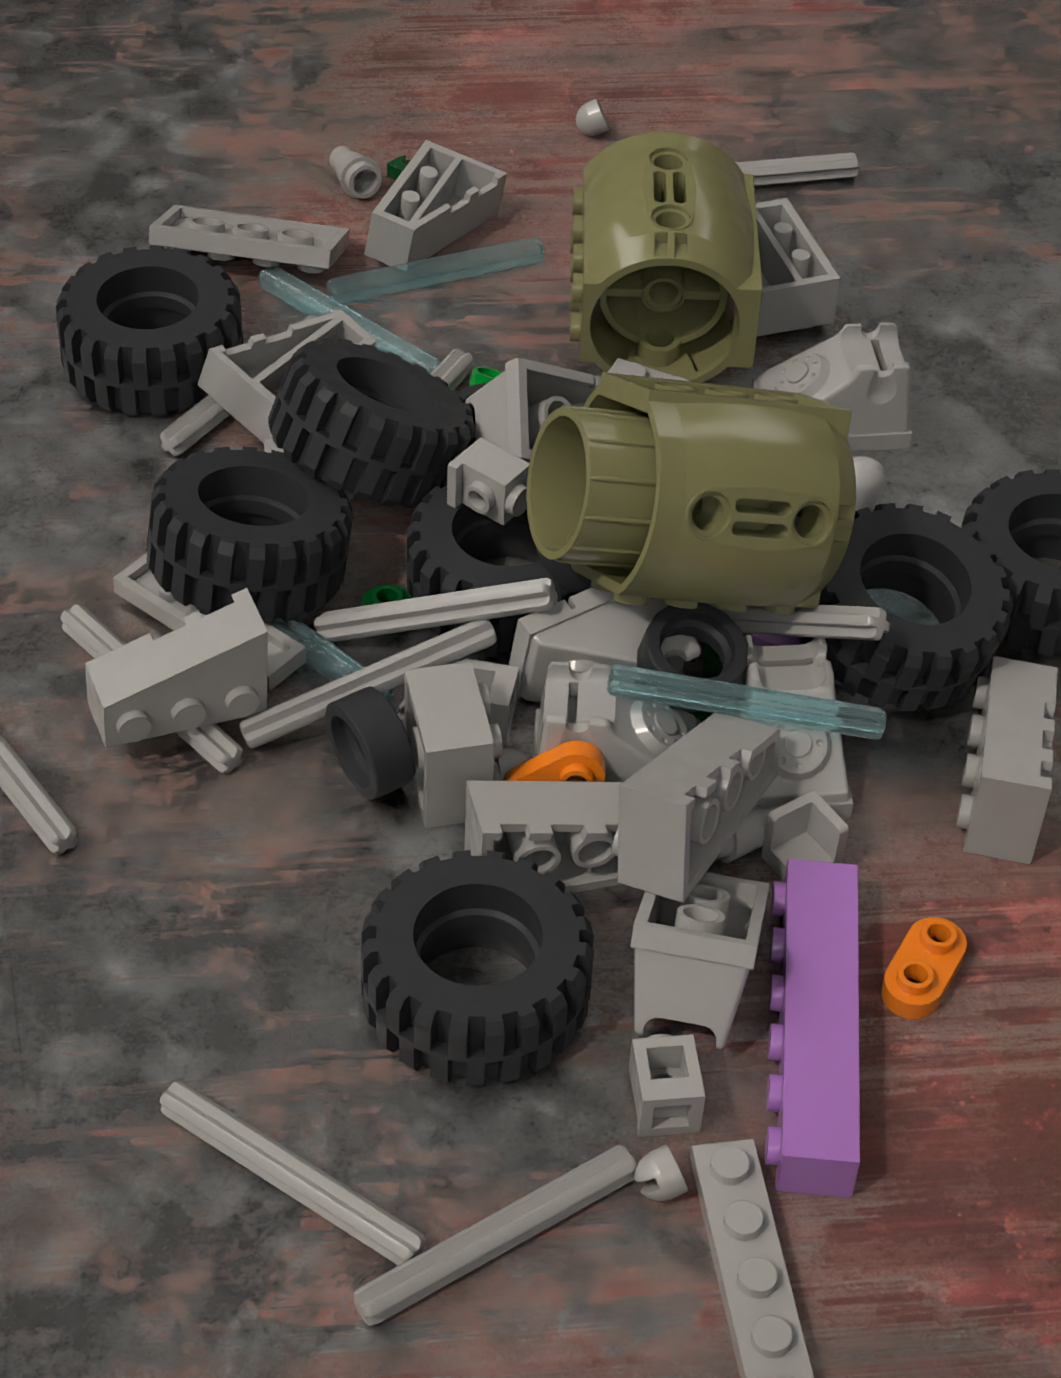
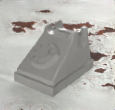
(856, 373)
(521, 399)
(586, 633)
(622, 728)
(806, 756)
(697, 953)

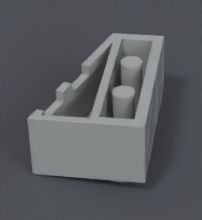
(433, 205)
(795, 273)
(250, 374)
(183, 679)

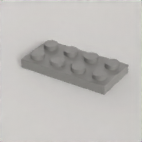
(250, 236)

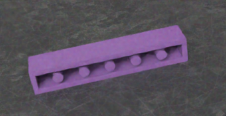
(817, 1030)

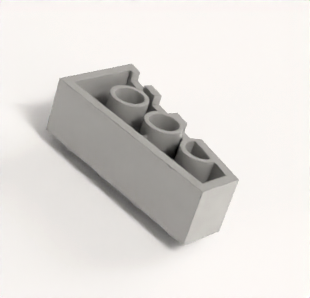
(1011, 760)
(691, 803)
(550, 823)

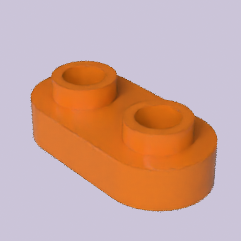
(561, 763)
(928, 964)

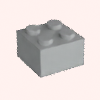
(449, 738)

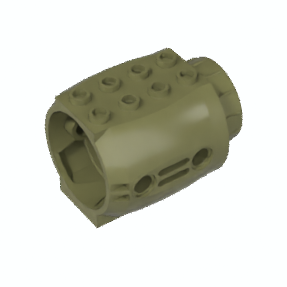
(665, 258)
(695, 493)

